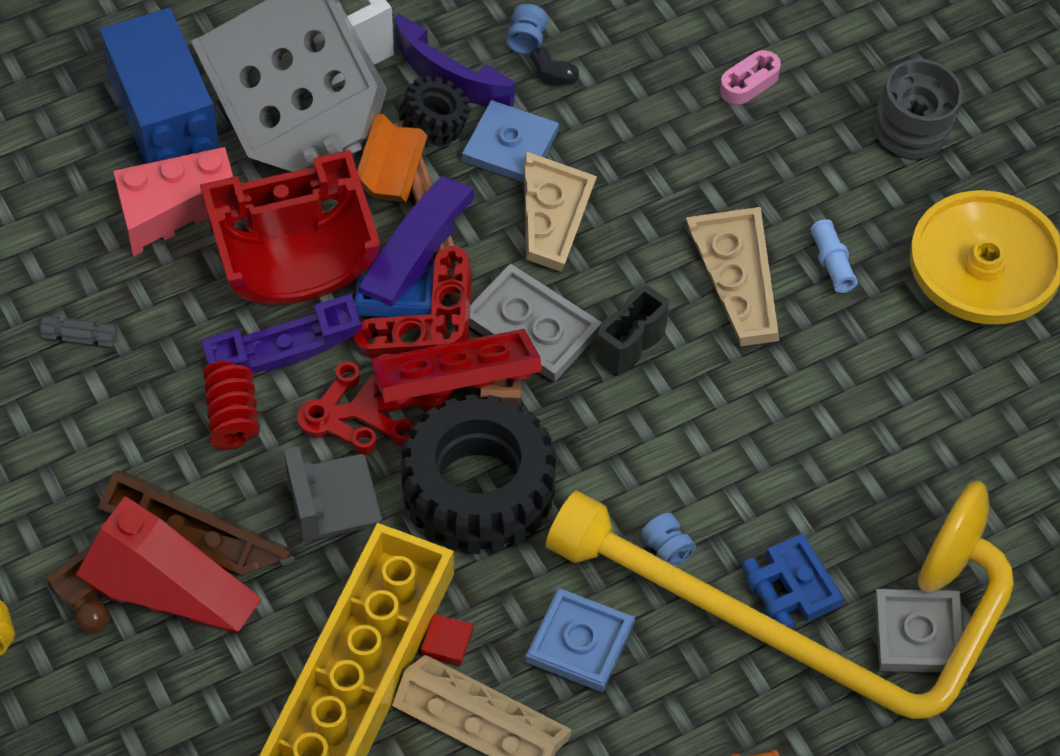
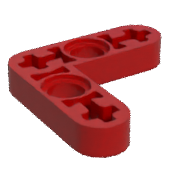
(432, 325)

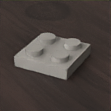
(916, 629)

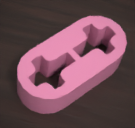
(747, 74)

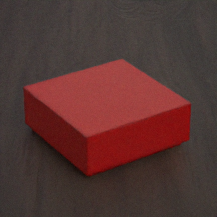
(447, 640)

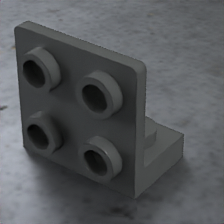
(331, 495)

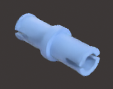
(833, 256)

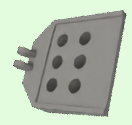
(258, 41)

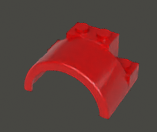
(289, 243)

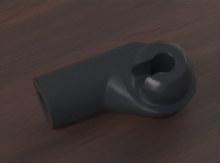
(551, 70)

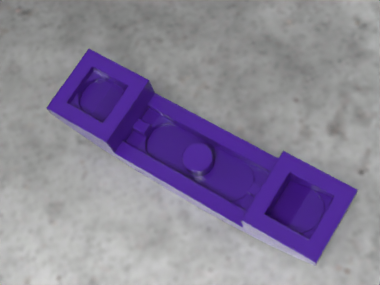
(427, 61)
(287, 342)

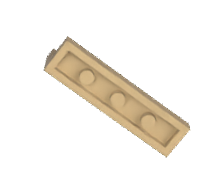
(476, 712)

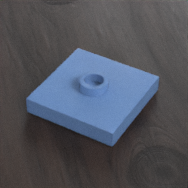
(505, 137)
(580, 639)

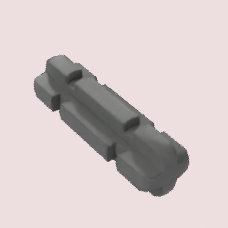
(78, 331)

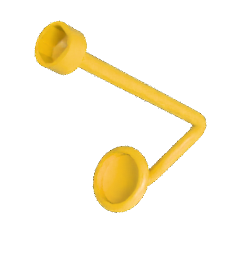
(585, 531)

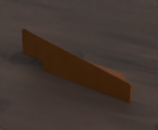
(214, 535)

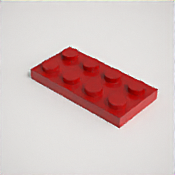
(455, 365)

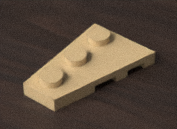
(553, 208)

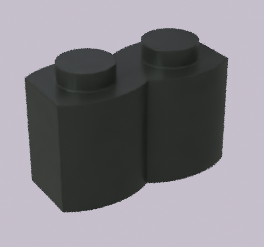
(632, 330)

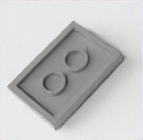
(552, 323)

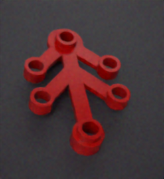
(364, 407)

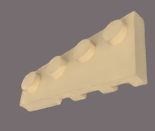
(738, 266)

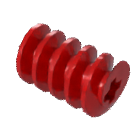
(230, 404)

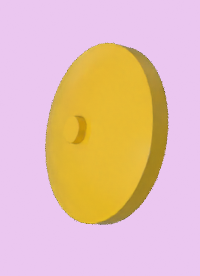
(986, 257)

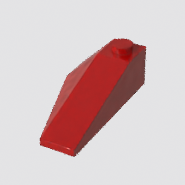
(154, 566)

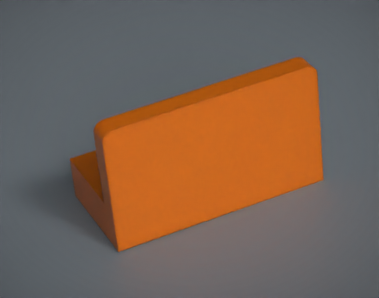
(390, 160)

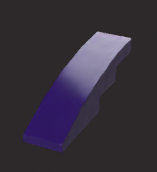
(415, 240)

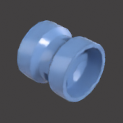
(526, 29)
(667, 540)

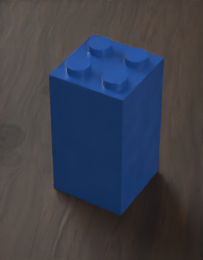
(159, 87)

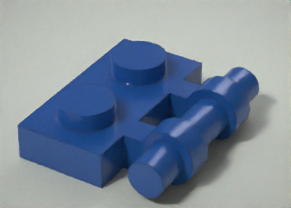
(803, 577)

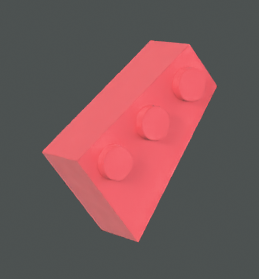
(166, 194)

